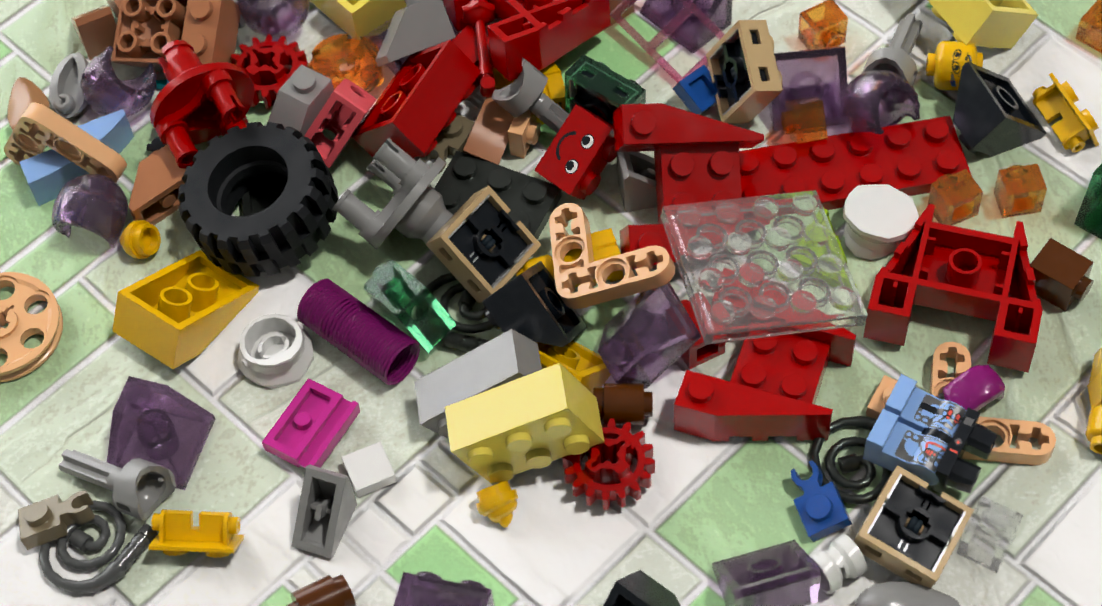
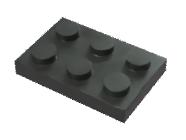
(526, 196)

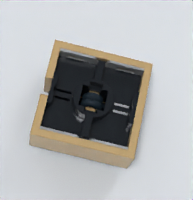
(744, 71)
(483, 244)
(912, 528)

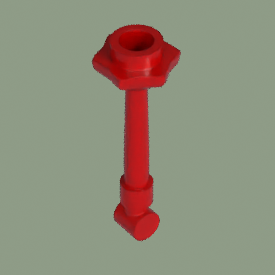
(479, 14)

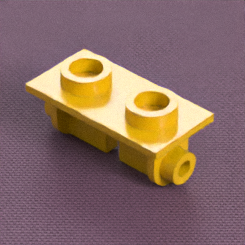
(1059, 101)
(215, 535)

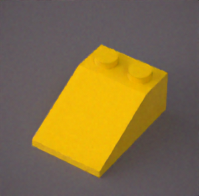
(181, 308)

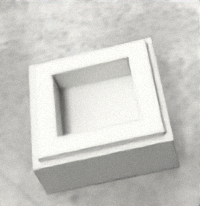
(369, 469)

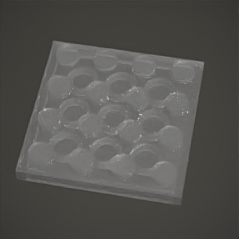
(762, 267)

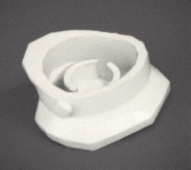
(877, 220)
(274, 351)

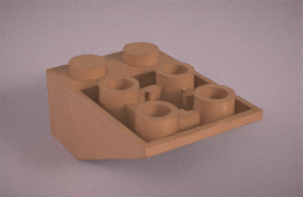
(151, 24)

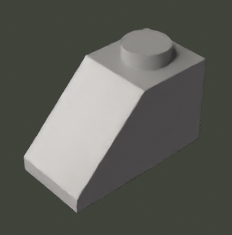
(415, 29)
(301, 99)

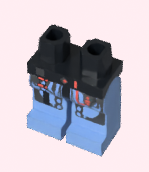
(928, 438)

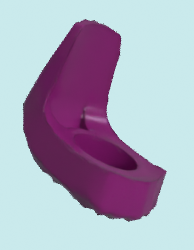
(975, 388)

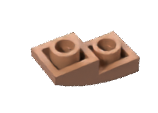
(489, 133)

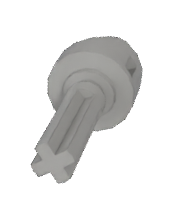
(897, 55)
(527, 94)
(135, 487)

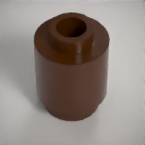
(624, 403)
(324, 592)

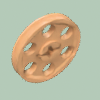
(23, 325)

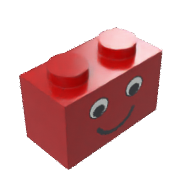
(579, 153)

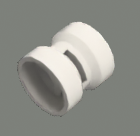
(838, 563)

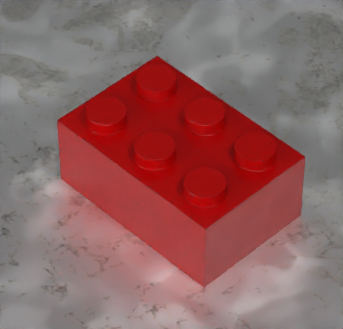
(419, 101)

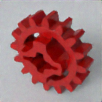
(269, 65)
(608, 467)

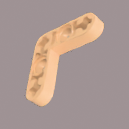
(44, 127)
(585, 269)
(1024, 430)

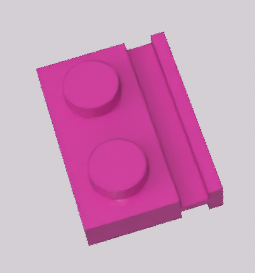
(311, 426)

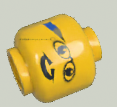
(947, 63)

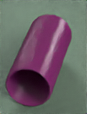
(358, 334)

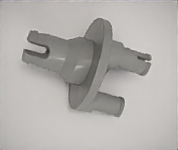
(415, 207)

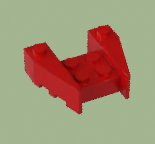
(536, 29)
(692, 157)
(963, 275)
(769, 389)

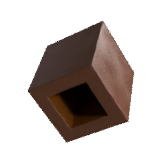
(1061, 275)

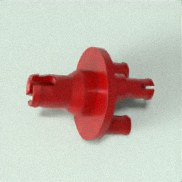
(198, 100)

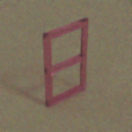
(650, 46)

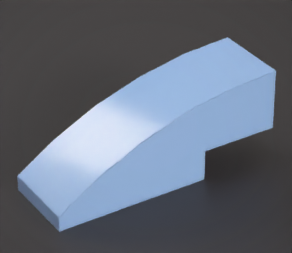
(51, 171)

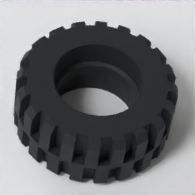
(238, 165)

